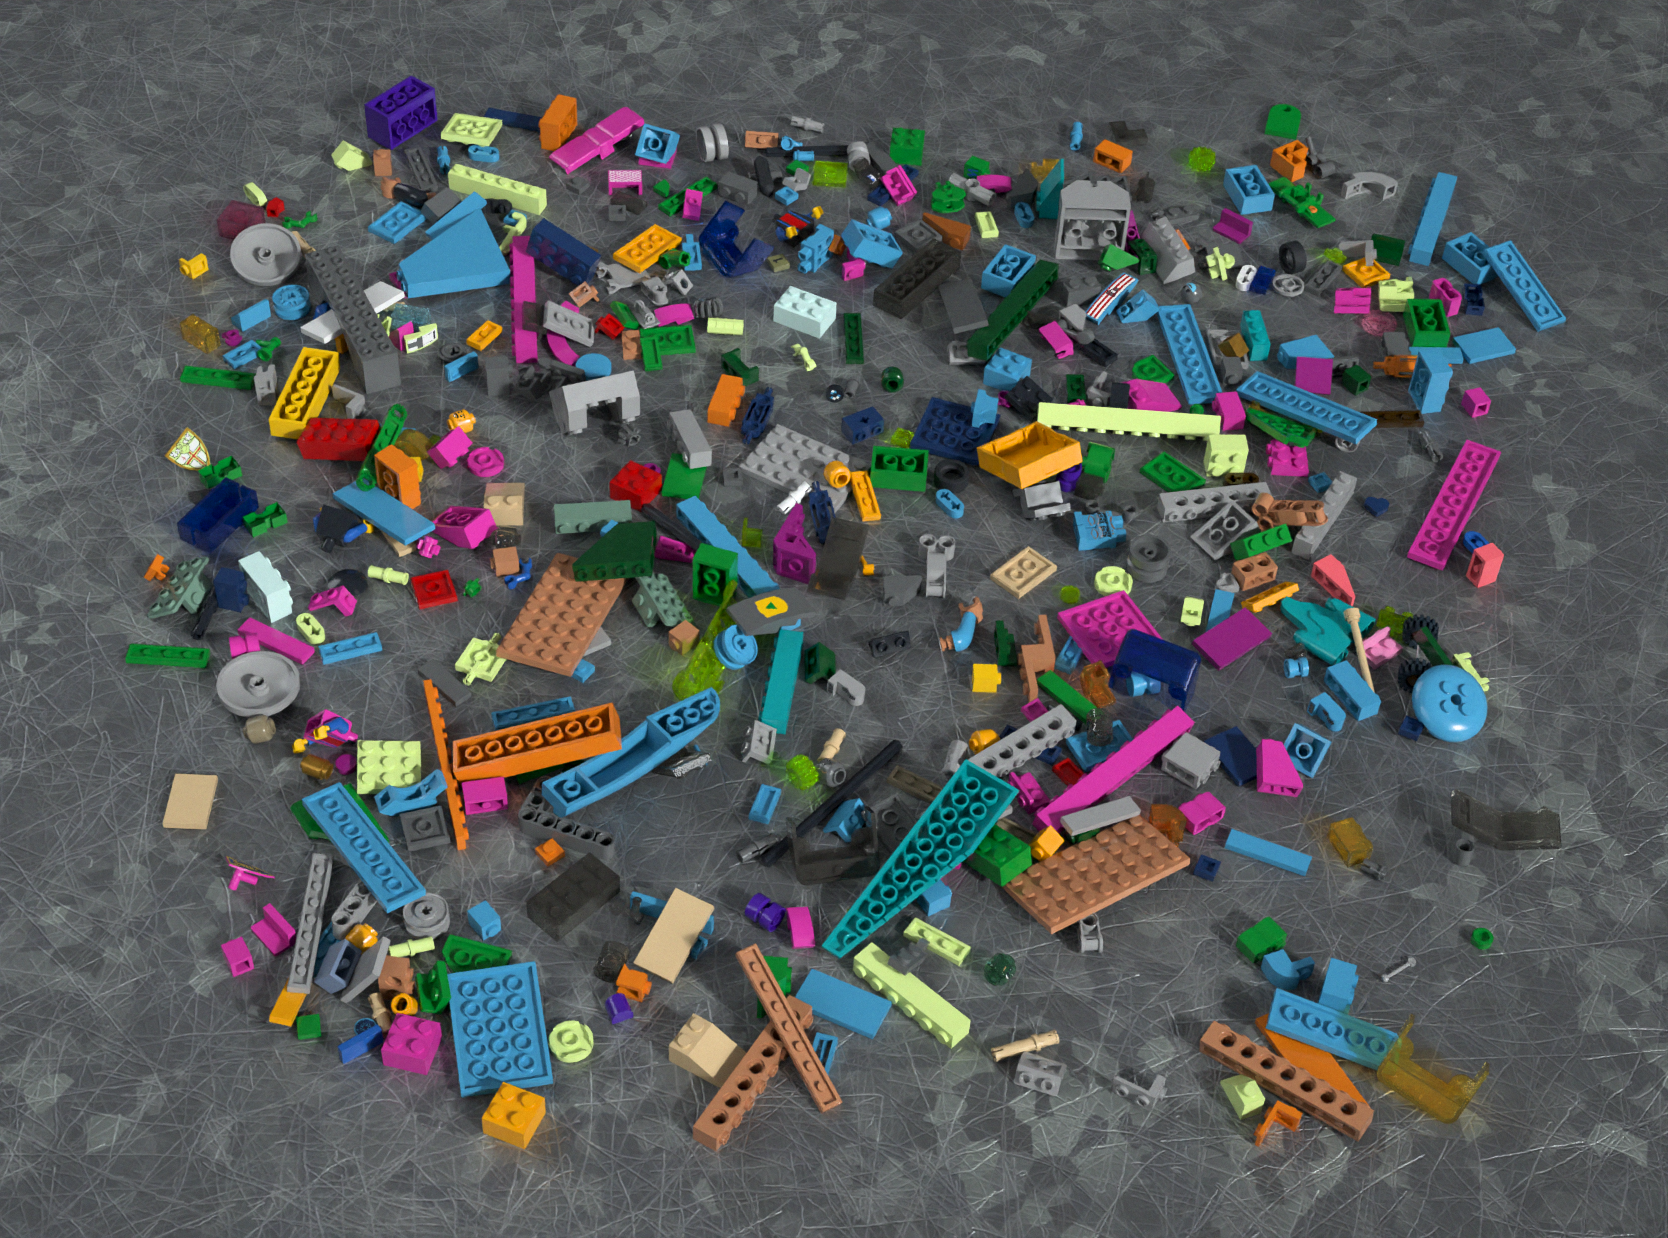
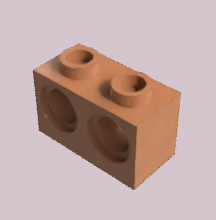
(1254, 571)
(396, 977)

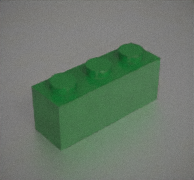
(1261, 542)

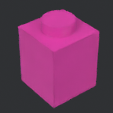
(1476, 402)
(237, 956)

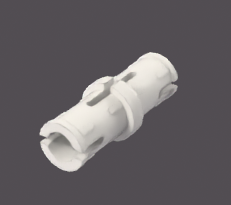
(794, 497)

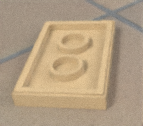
(1023, 572)
(190, 801)

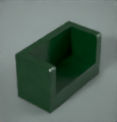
(733, 366)

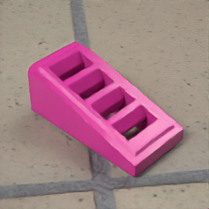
(667, 549)

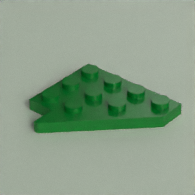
(1282, 428)

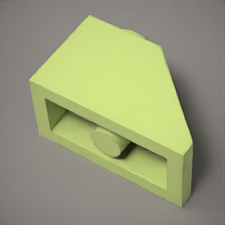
(350, 157)
(1244, 1095)

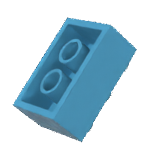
(1248, 189)
(871, 244)
(1467, 258)
(1006, 270)
(1430, 380)

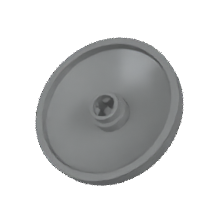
(265, 254)
(258, 684)

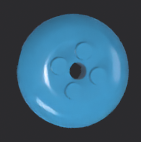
(1434, 707)

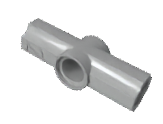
(973, 190)

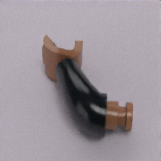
(413, 196)

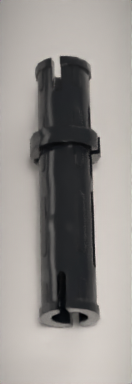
(209, 607)

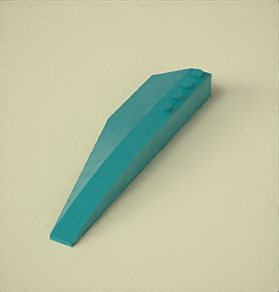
(933, 847)

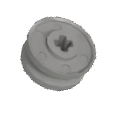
(426, 917)

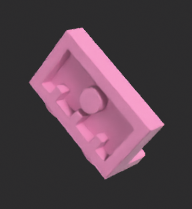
(1381, 648)

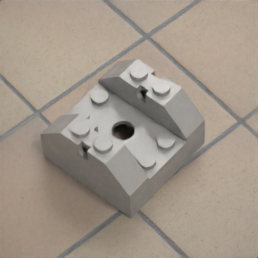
(1086, 202)
(617, 391)

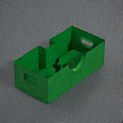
(213, 475)
(272, 516)

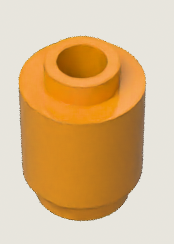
(400, 1000)

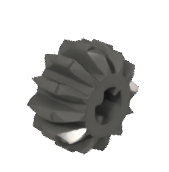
(708, 307)

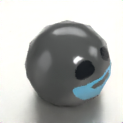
(1191, 293)

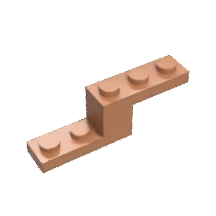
(1036, 658)

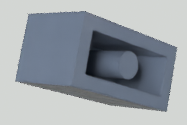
(338, 966)

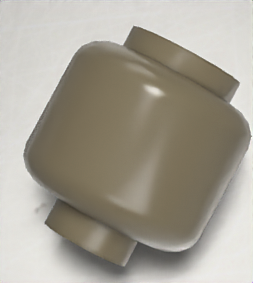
(259, 729)

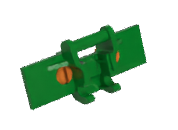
(1304, 203)

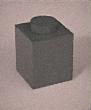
(1231, 370)

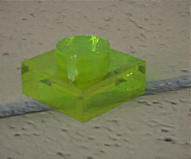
(1335, 255)
(902, 438)

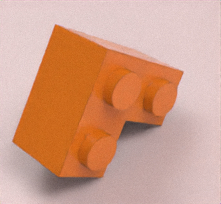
(1290, 160)

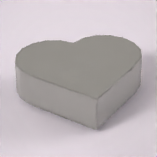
(1227, 583)

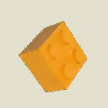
(513, 1115)

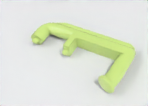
(513, 231)

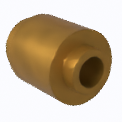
(316, 767)

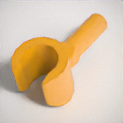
(867, 568)

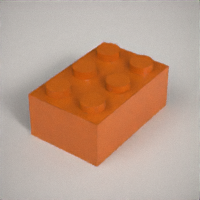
(558, 122)
(398, 476)

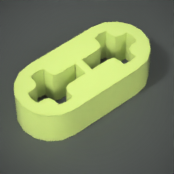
(254, 194)
(306, 630)

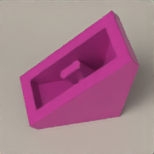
(397, 335)

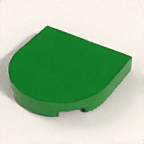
(1151, 370)

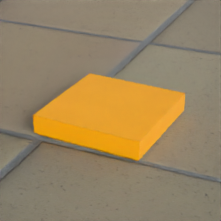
(1365, 275)

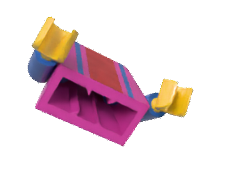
(326, 729)

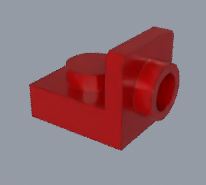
(609, 326)

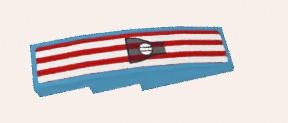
(1110, 298)

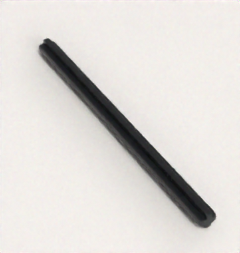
(834, 801)

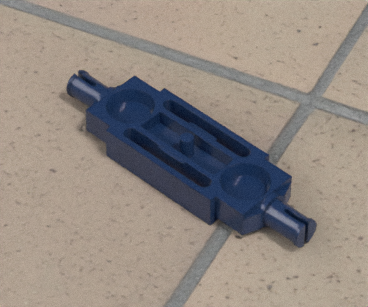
(758, 408)
(819, 501)

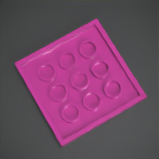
(1102, 624)

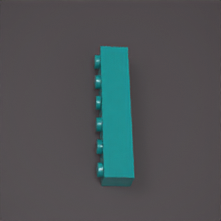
(782, 680)

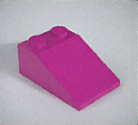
(1151, 396)
(464, 525)

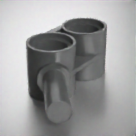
(1317, 163)

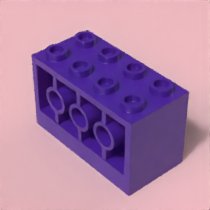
(401, 112)

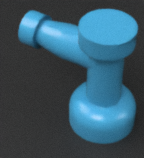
(788, 143)

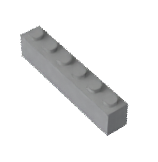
(1334, 501)

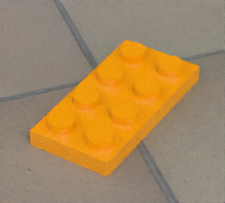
(646, 248)

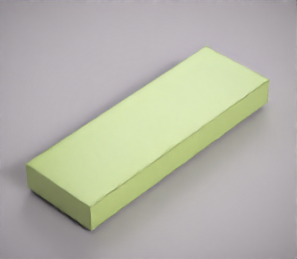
(940, 942)

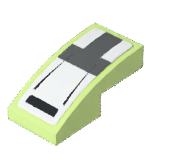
(416, 341)

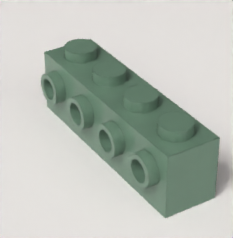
(590, 515)

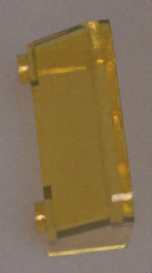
(1423, 1088)

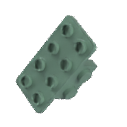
(184, 587)
(659, 600)

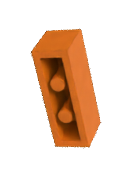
(725, 400)

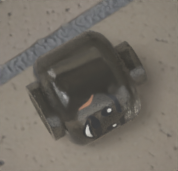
(506, 537)

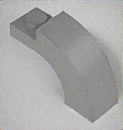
(1371, 183)

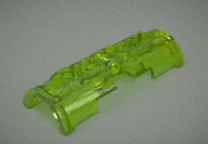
(705, 656)

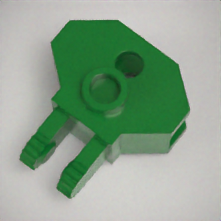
(947, 198)

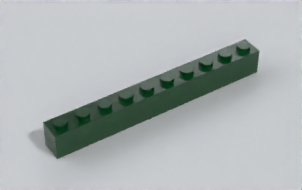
(1012, 310)

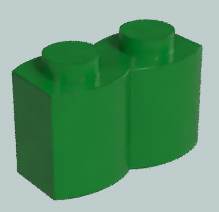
(1261, 940)

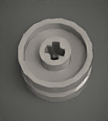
(712, 142)

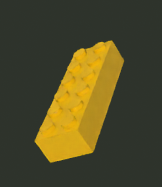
(304, 392)

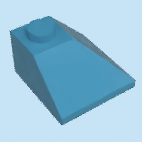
(657, 143)
(1306, 749)

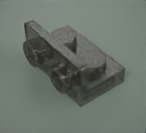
(533, 318)

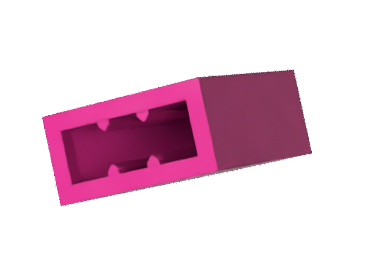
(1275, 770)

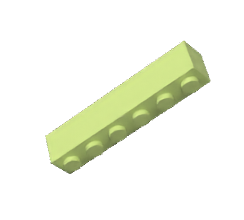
(488, 186)
(911, 996)

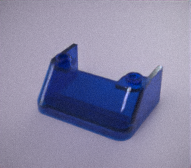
(719, 245)
(1159, 661)

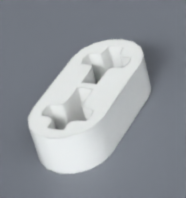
(1243, 276)

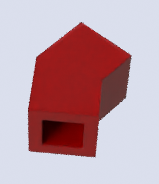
(274, 207)

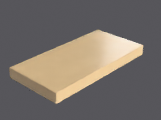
(674, 935)

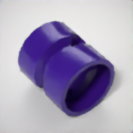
(1068, 478)
(766, 913)

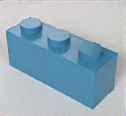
(1352, 690)

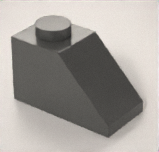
(900, 589)

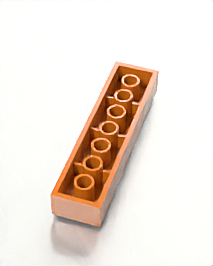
(537, 744)

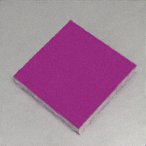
(1314, 375)

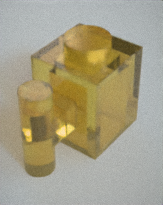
(1045, 169)

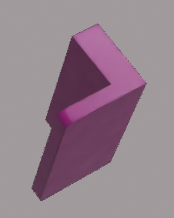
(1233, 226)

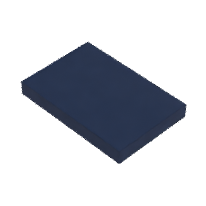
(1236, 755)

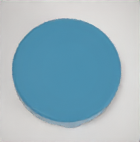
(594, 365)

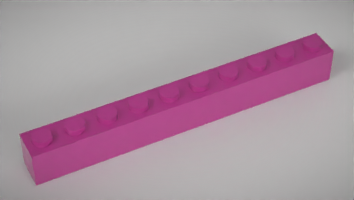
(523, 280)
(1116, 769)

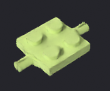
(480, 660)

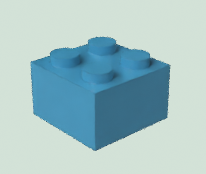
(1006, 370)
(1339, 986)

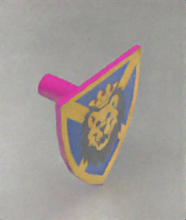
(240, 875)

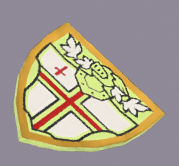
(189, 452)

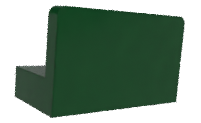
(1388, 249)
(819, 663)

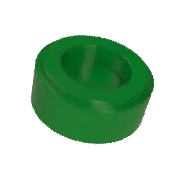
(1482, 938)

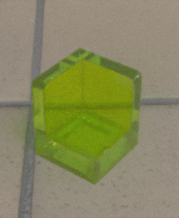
(751, 536)

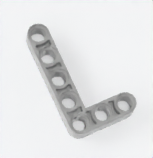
(352, 909)

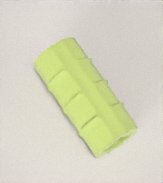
(725, 326)

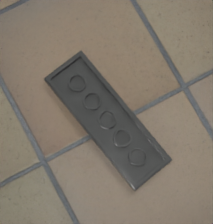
(963, 305)

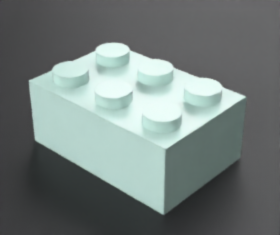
(804, 312)
(266, 586)

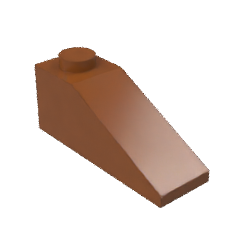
(953, 232)

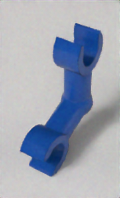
(513, 580)

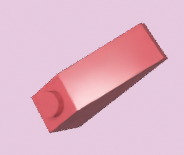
(1333, 578)

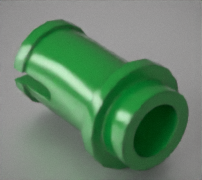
(1196, 409)

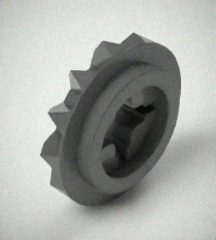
(447, 350)

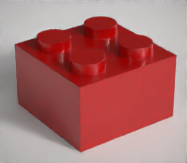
(635, 484)

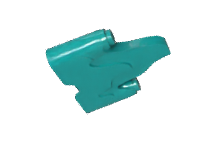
(1322, 629)

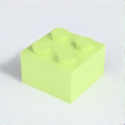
(1225, 454)

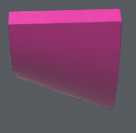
(1353, 300)

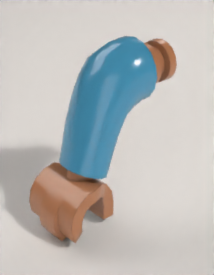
(963, 635)

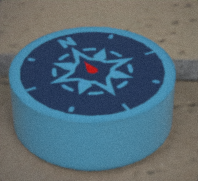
(363, 1024)

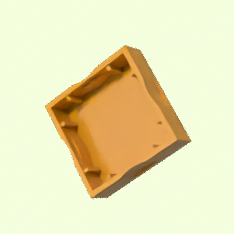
(1029, 455)

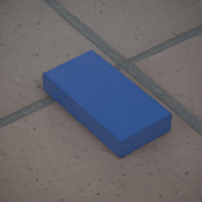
(360, 1044)

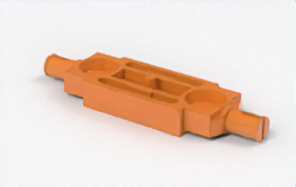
(1393, 365)

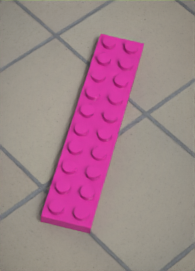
(1454, 505)

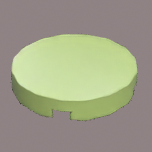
(1112, 580)
(571, 1041)

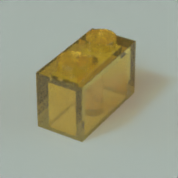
(200, 334)
(1349, 841)

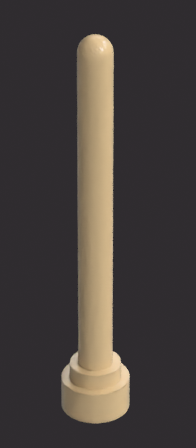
(1352, 616)

